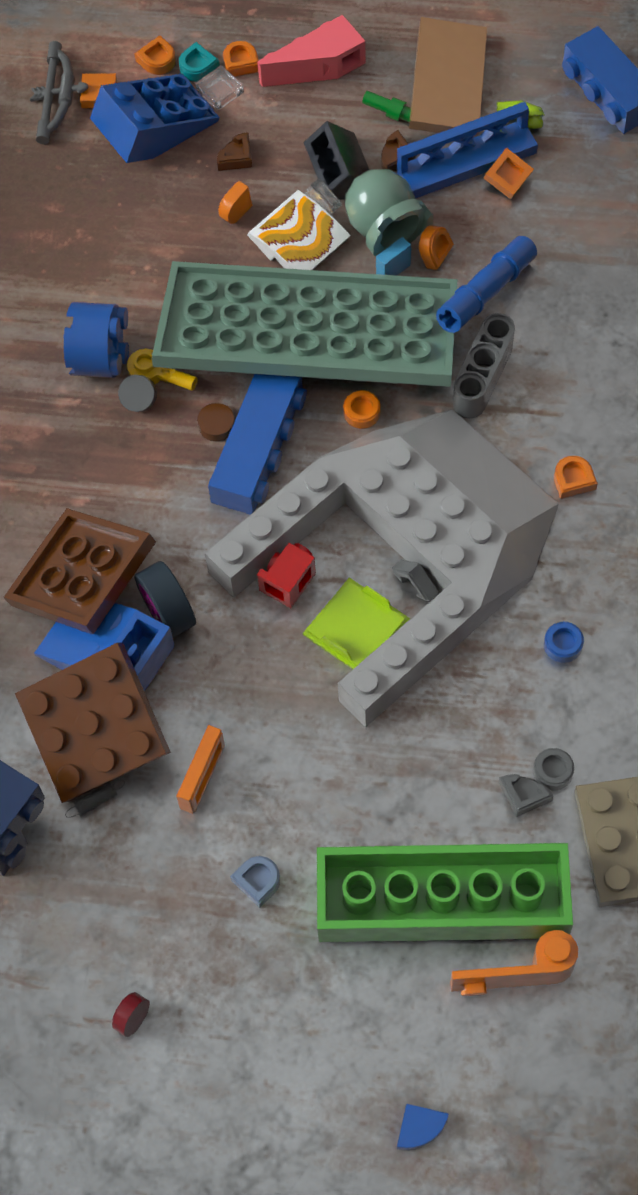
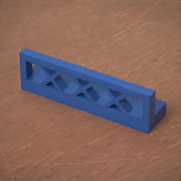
(466, 155)

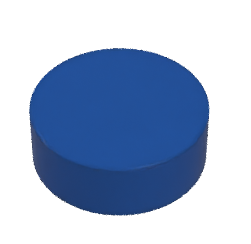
(563, 642)

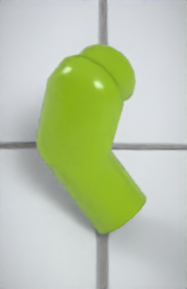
(535, 113)

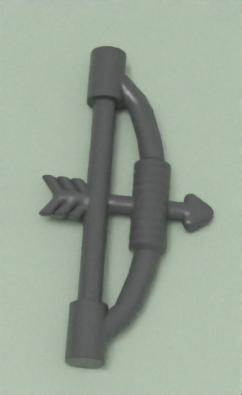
(46, 93)

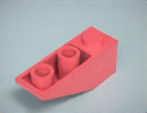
(317, 56)

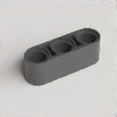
(479, 379)

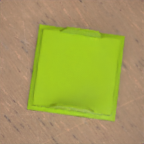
(354, 623)

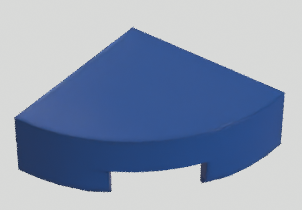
(420, 1127)

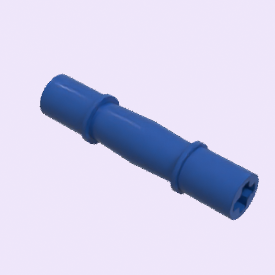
(486, 284)

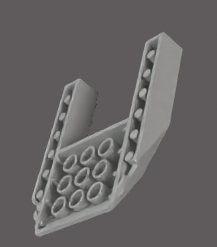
(438, 502)

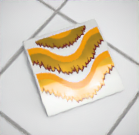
(298, 233)

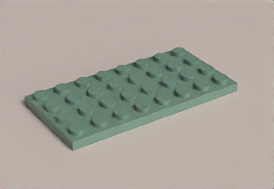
(305, 324)

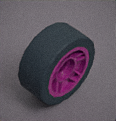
(165, 598)

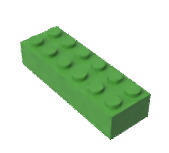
(443, 892)

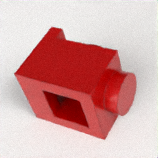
(287, 574)

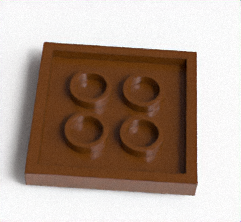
(80, 570)
(92, 722)

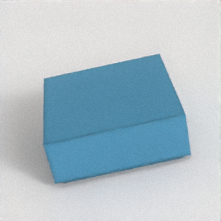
(394, 258)

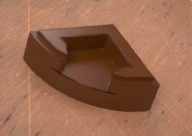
(389, 151)
(235, 154)

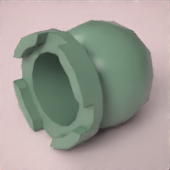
(385, 209)

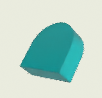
(197, 62)

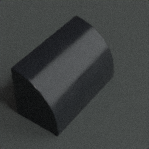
(336, 157)

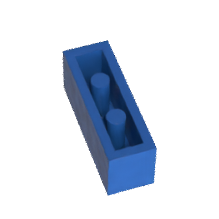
(604, 76)

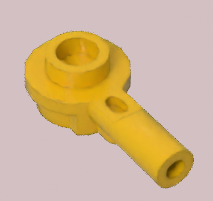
(141, 364)

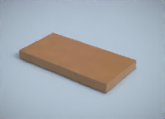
(447, 75)

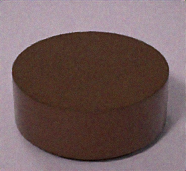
(215, 421)

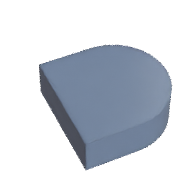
(257, 879)

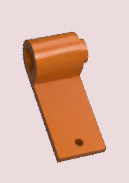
(552, 964)

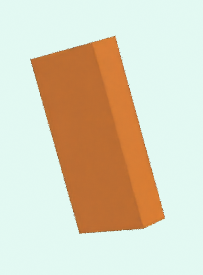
(201, 769)

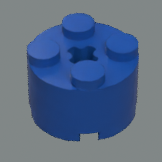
(96, 339)

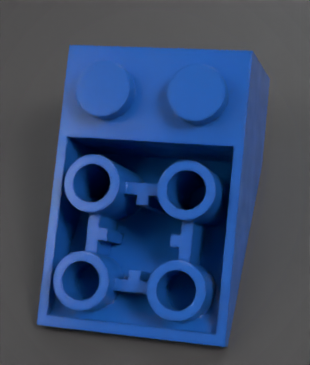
(150, 115)
(144, 639)

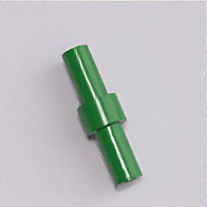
(394, 109)

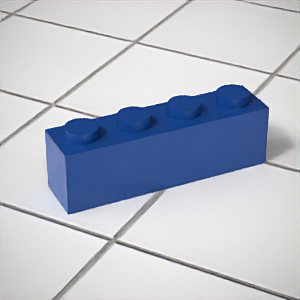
(256, 442)

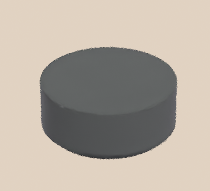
(137, 393)
(553, 768)

